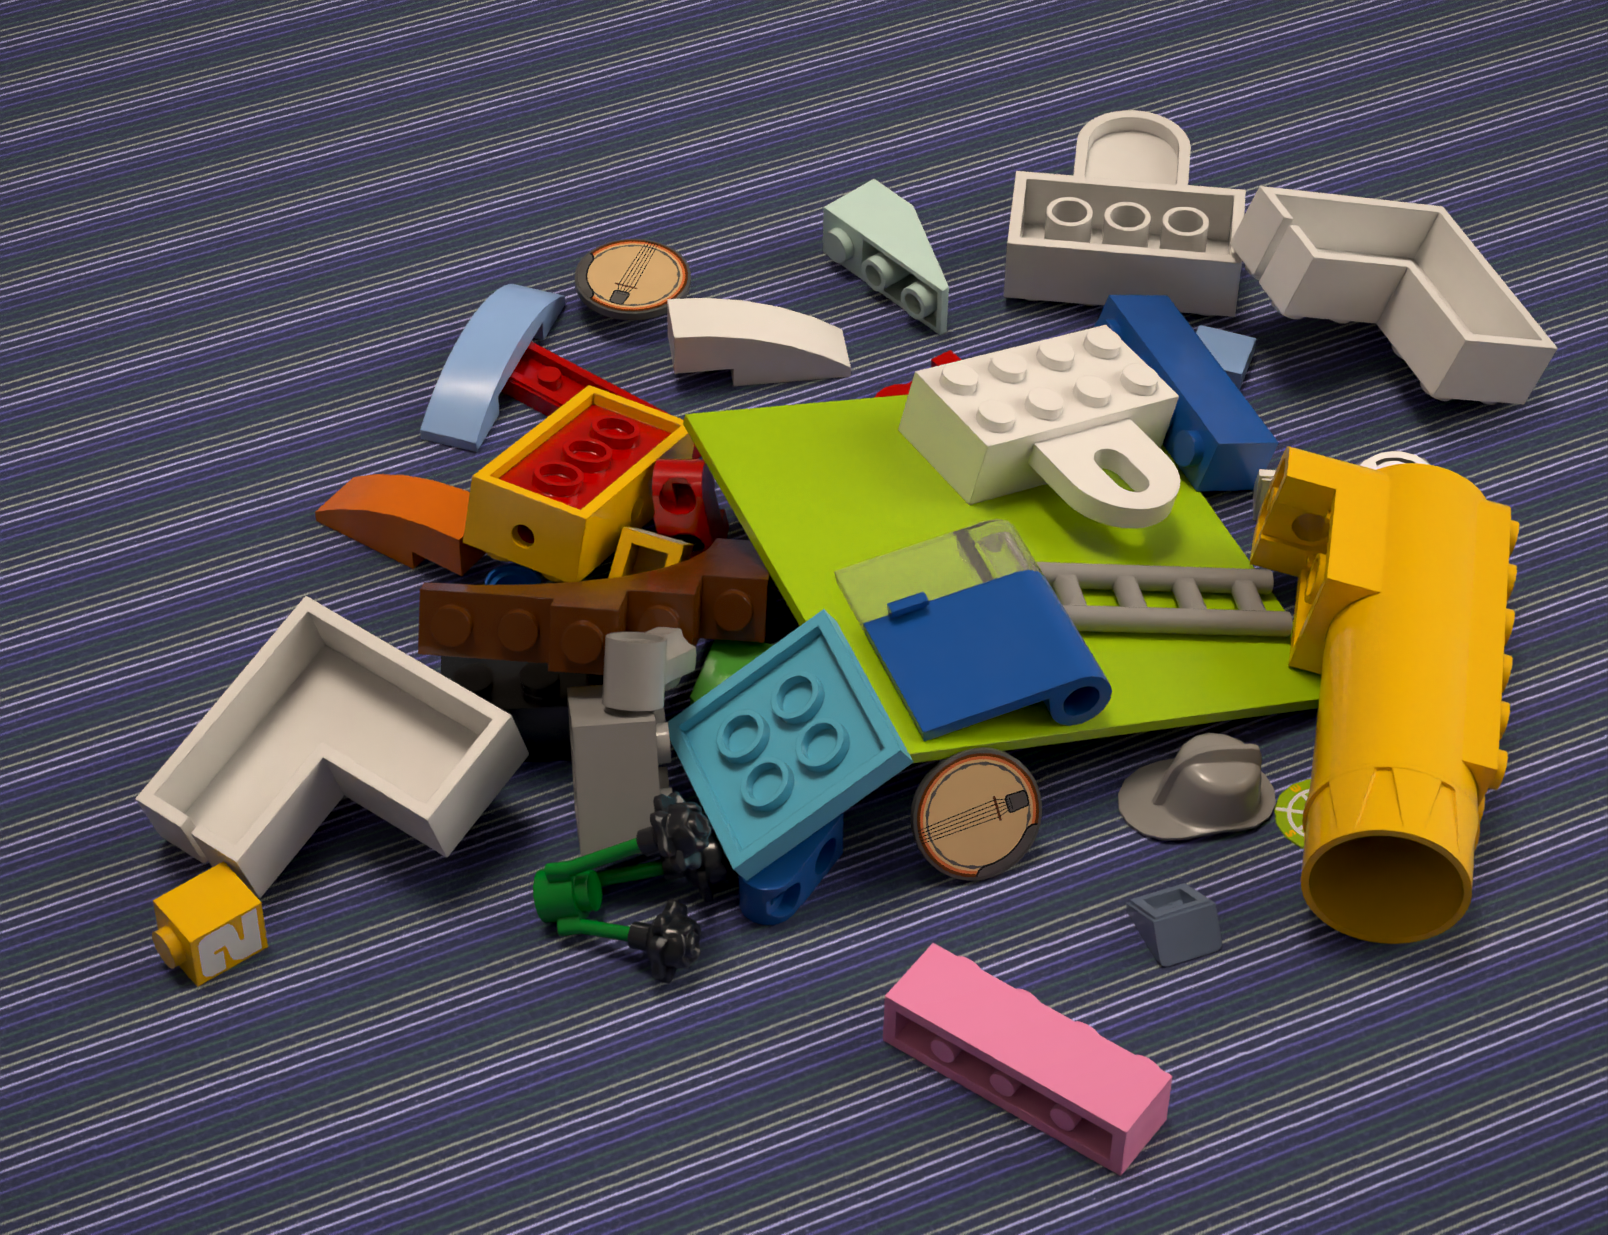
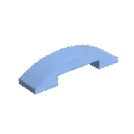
(482, 362)

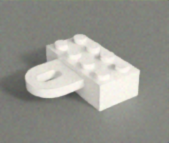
(1054, 419)

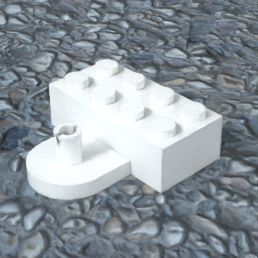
(1125, 223)

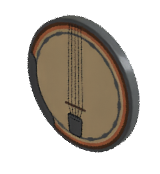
(632, 278)
(976, 813)

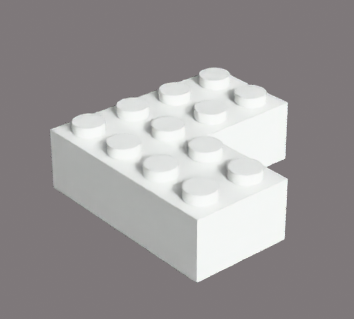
(1408, 275)
(321, 720)

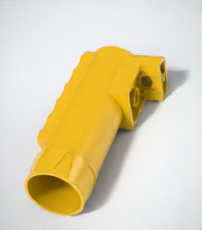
(1409, 635)

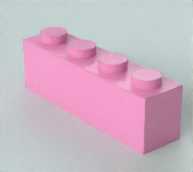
(1027, 1058)

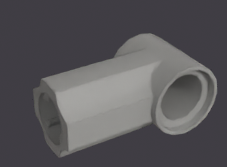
(644, 666)

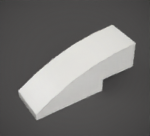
(753, 341)

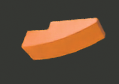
(404, 519)

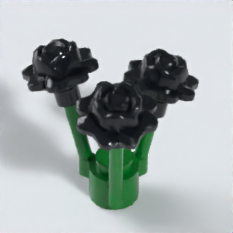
(683, 837)

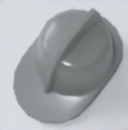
(1201, 792)

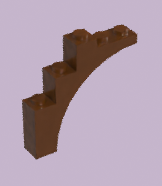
(565, 624)

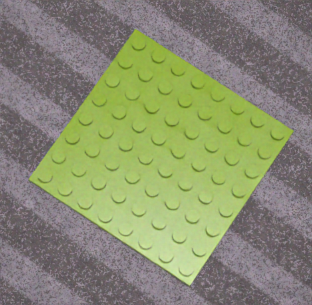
(845, 486)

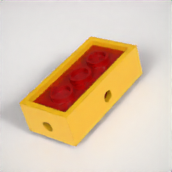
(573, 485)

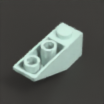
(887, 248)

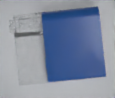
(973, 631)

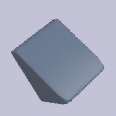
(1176, 923)

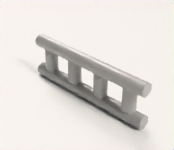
(1184, 582)

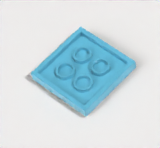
(786, 744)

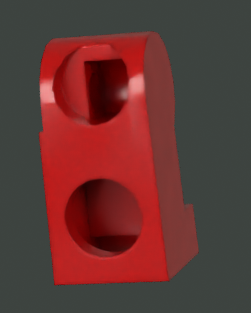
(687, 501)

